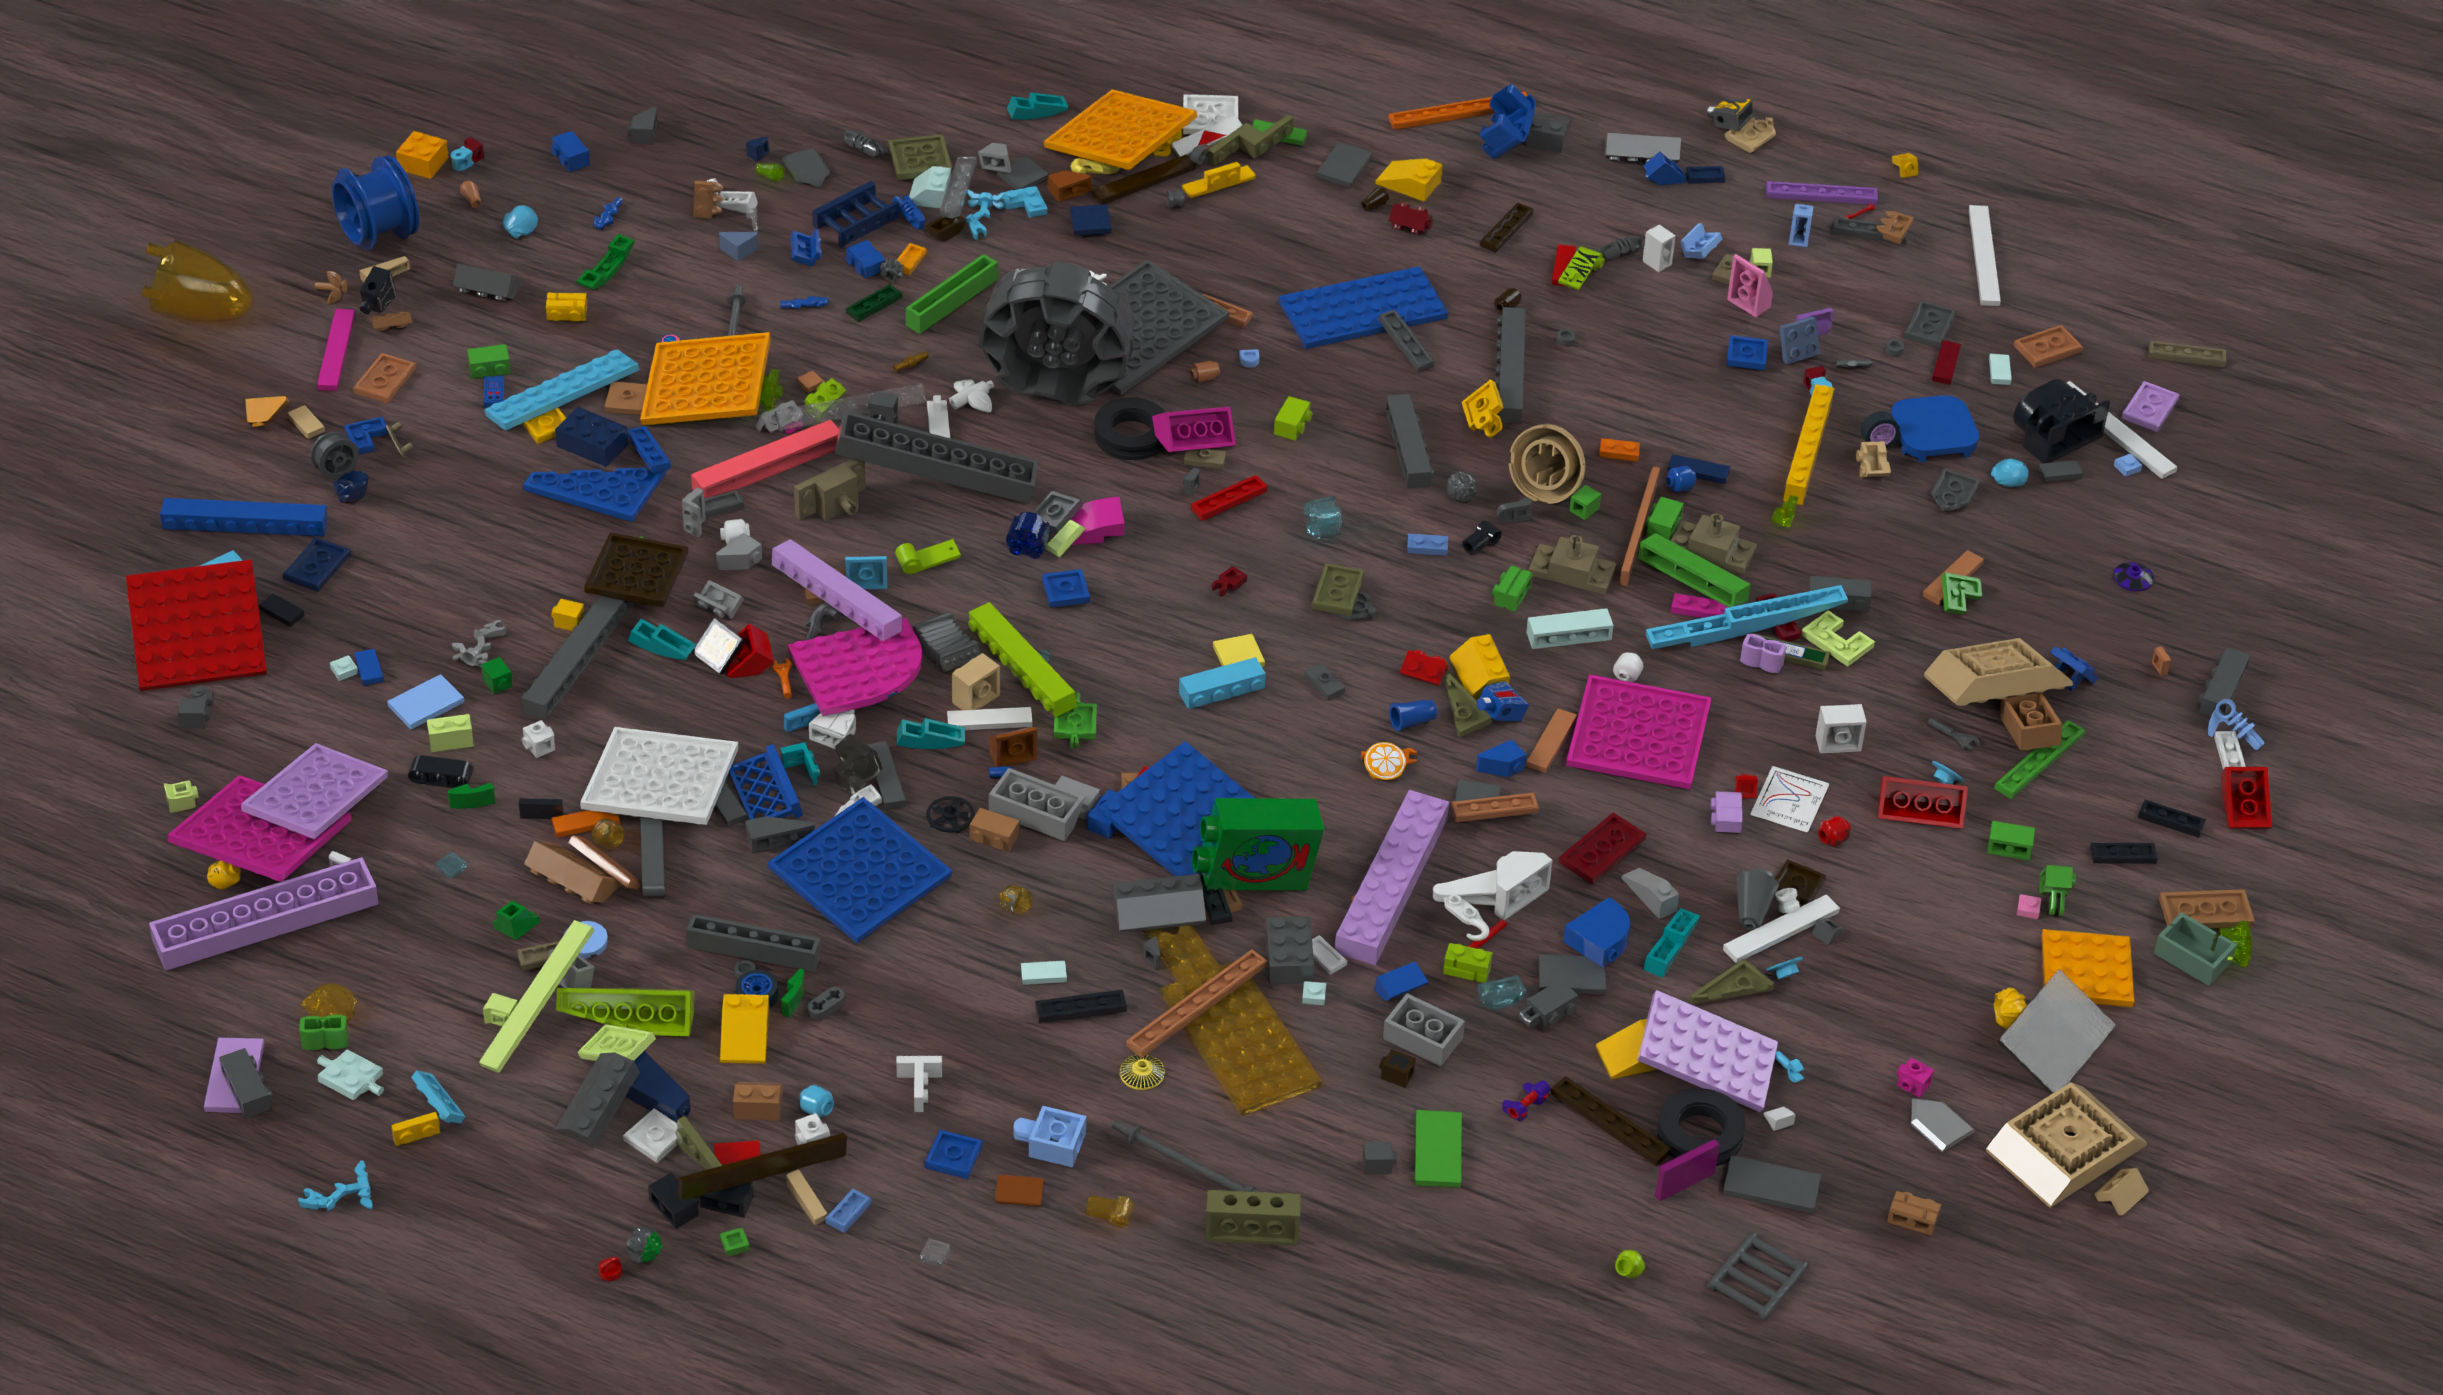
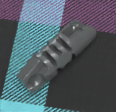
(864, 144)
(1621, 247)

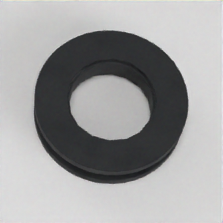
(1127, 446)
(1702, 1103)

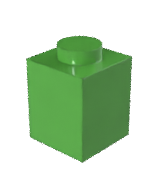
(1585, 502)

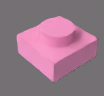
(2028, 906)

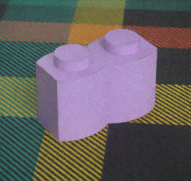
(1763, 653)
(1727, 812)

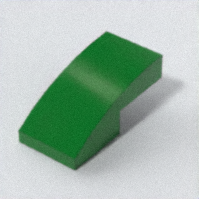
(464, 797)
(795, 993)

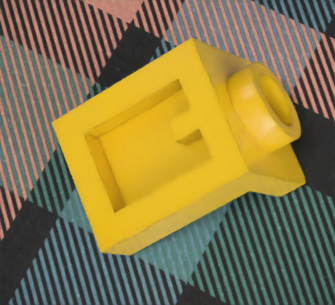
(1907, 163)

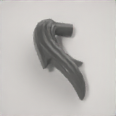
(821, 614)

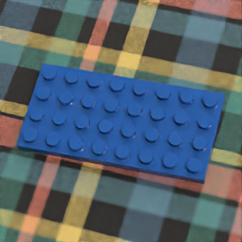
(1353, 306)

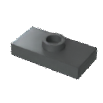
(1324, 681)

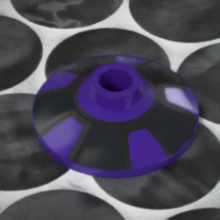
(2133, 576)

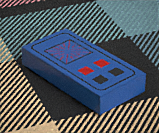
(493, 390)

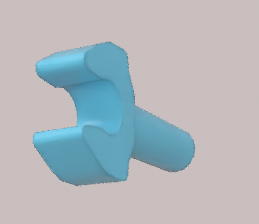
(1793, 1067)

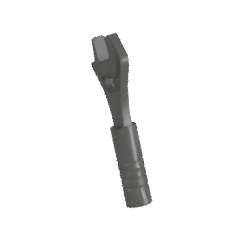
(1962, 739)

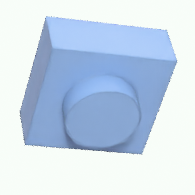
(2128, 465)

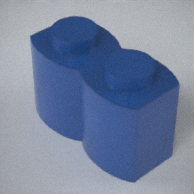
(864, 259)

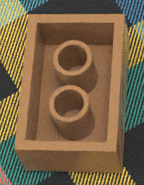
(2031, 721)

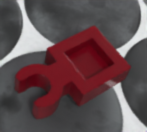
(1230, 579)

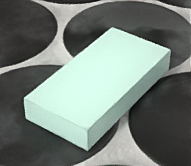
(2000, 369)
(1043, 972)

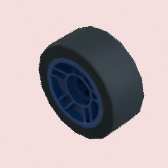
(758, 983)

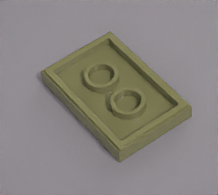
(1338, 589)

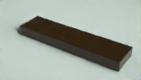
(1506, 227)

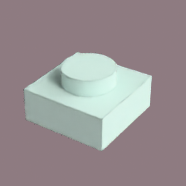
(344, 668)
(1314, 993)

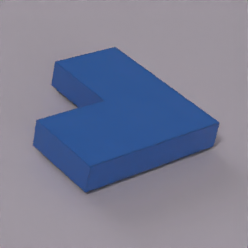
(363, 431)

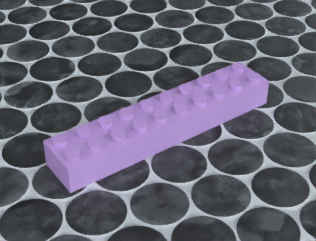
(1391, 877)
(263, 913)

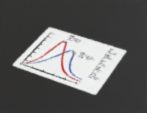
(1789, 799)

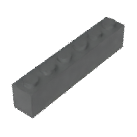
(1409, 441)
(753, 942)

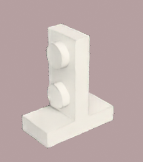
(920, 1069)

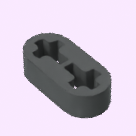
(1200, 154)
(825, 1003)

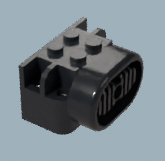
(2059, 420)

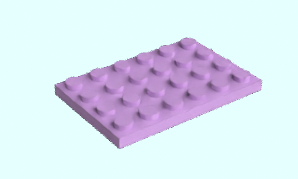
(314, 790)
(1707, 1050)

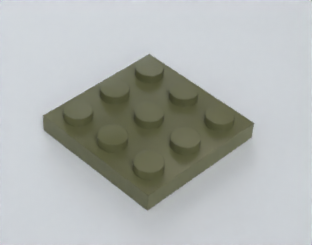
(917, 155)

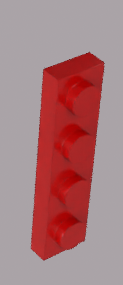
(1229, 497)

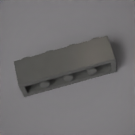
(2224, 681)

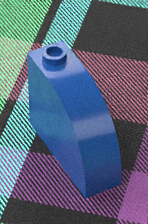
(1600, 932)

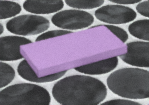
(219, 1096)

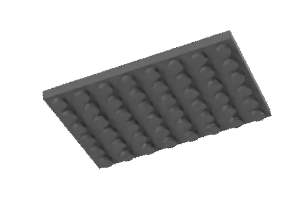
(1166, 319)

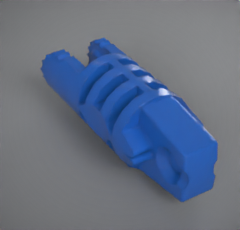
(910, 212)

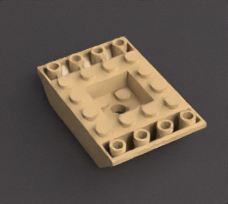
(1993, 672)
(2059, 1164)

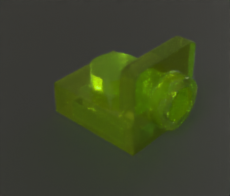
(1785, 515)

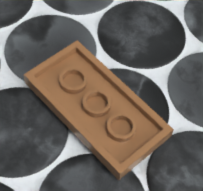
(2209, 908)

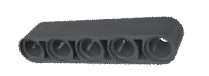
(652, 857)

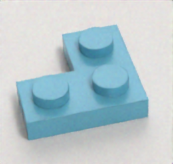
(1027, 198)

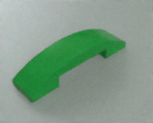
(609, 265)

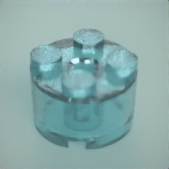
(1323, 517)

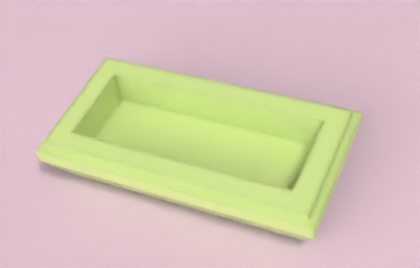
(1065, 538)

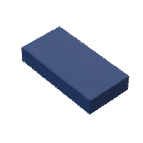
(368, 667)

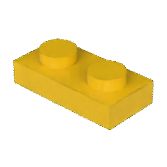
(415, 1129)

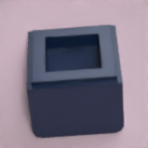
(757, 148)

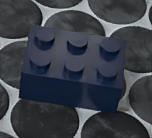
(592, 436)

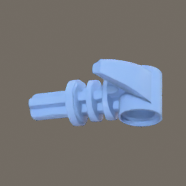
(2238, 723)

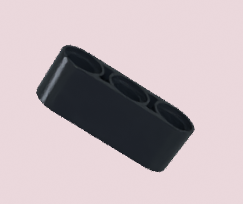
(440, 771)

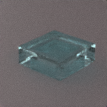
(451, 865)

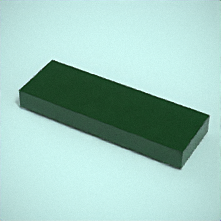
(874, 303)

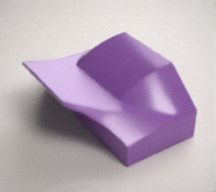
(1823, 317)

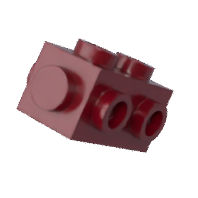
(1415, 220)

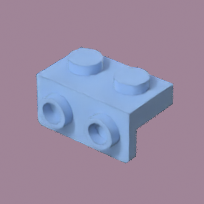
(1698, 243)

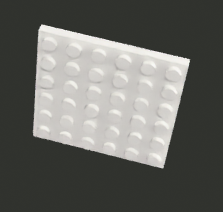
(659, 775)

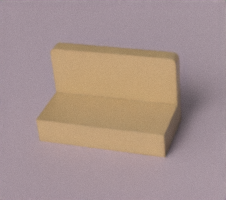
(2123, 1190)

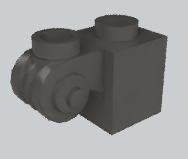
(196, 711)

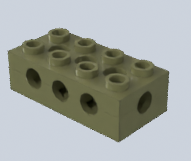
(1243, 1215)

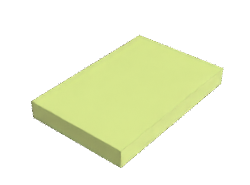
(617, 1039)

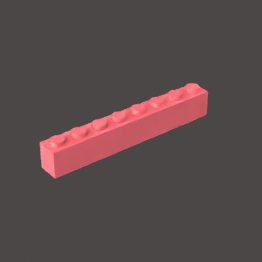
(767, 460)

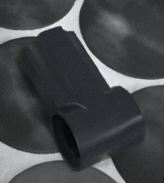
(1484, 535)

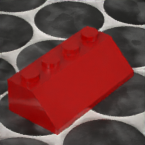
(1922, 802)

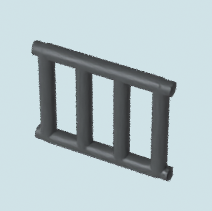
(1775, 1297)

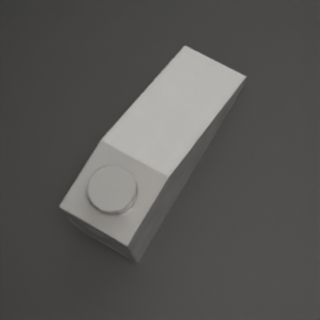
(1653, 891)

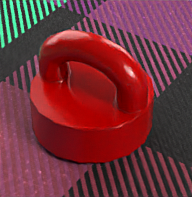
(610, 1269)

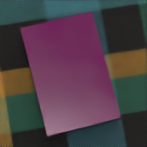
(1687, 1170)

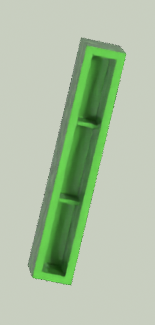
(951, 293)
(1694, 571)

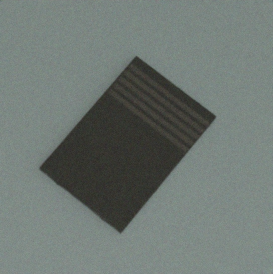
(2056, 1032)

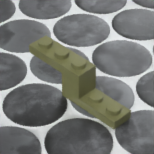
(1250, 140)

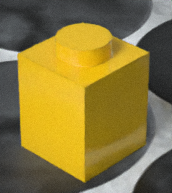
(567, 614)

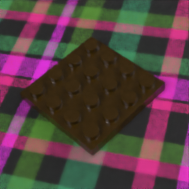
(636, 569)

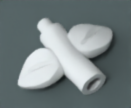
(973, 394)

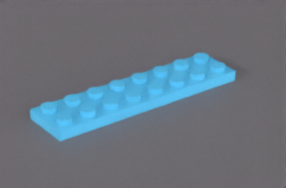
(561, 389)

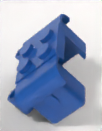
(1511, 121)

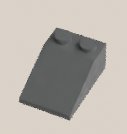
(1548, 132)

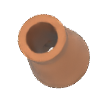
(470, 192)

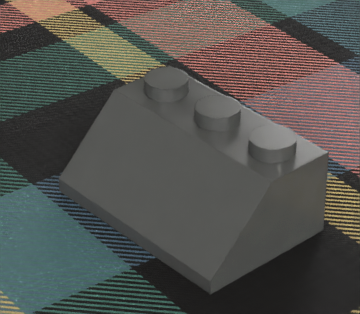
(486, 282)

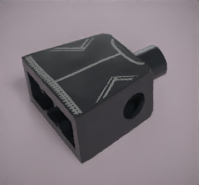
(377, 290)

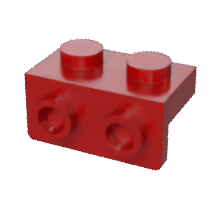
(1423, 667)

